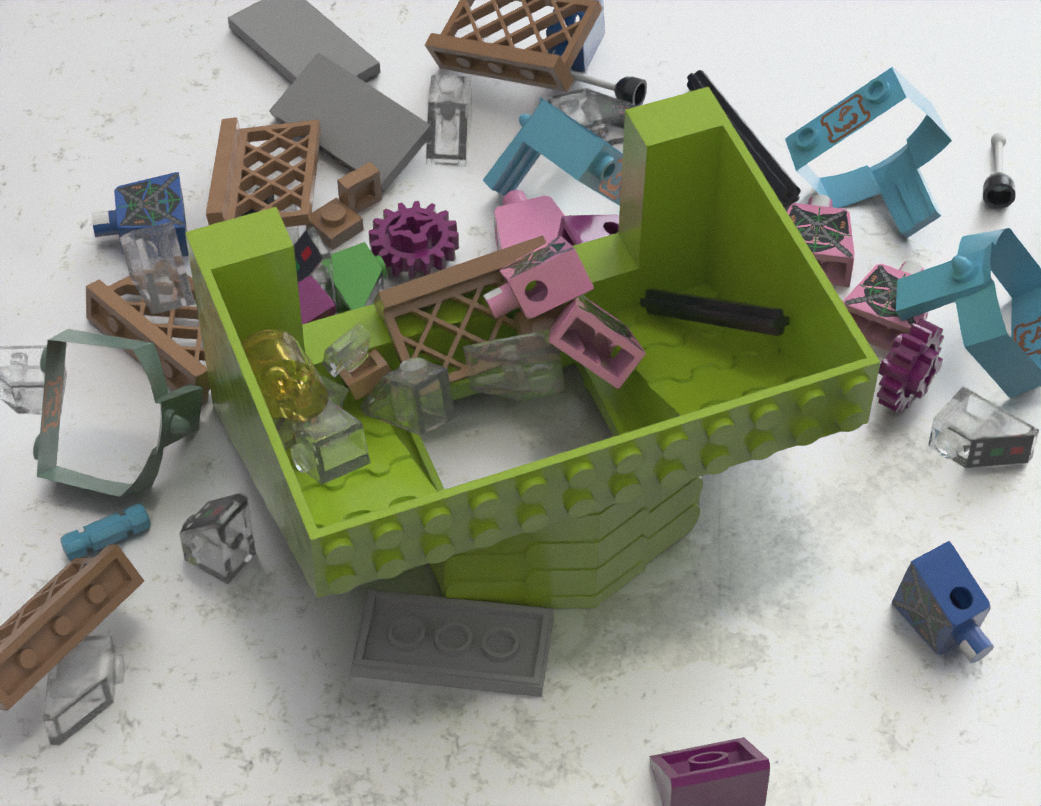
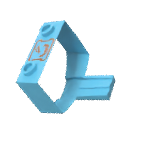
(563, 143)
(895, 177)
(967, 280)

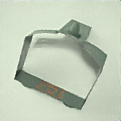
(178, 412)

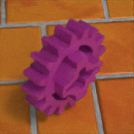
(414, 239)
(910, 366)

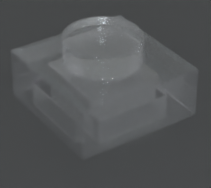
(347, 351)

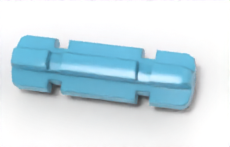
(105, 531)

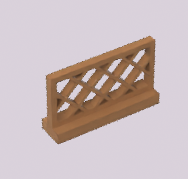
(502, 58)
(233, 177)
(445, 286)
(127, 320)
(61, 618)

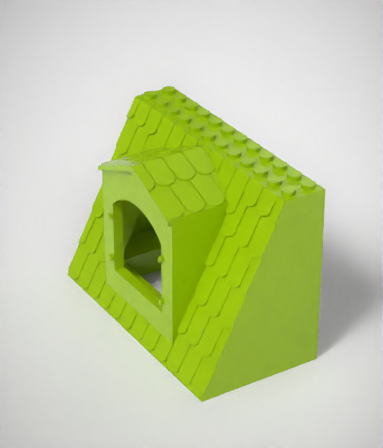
(591, 517)

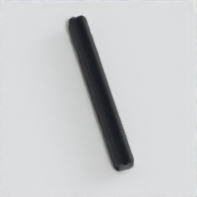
(775, 174)
(715, 311)

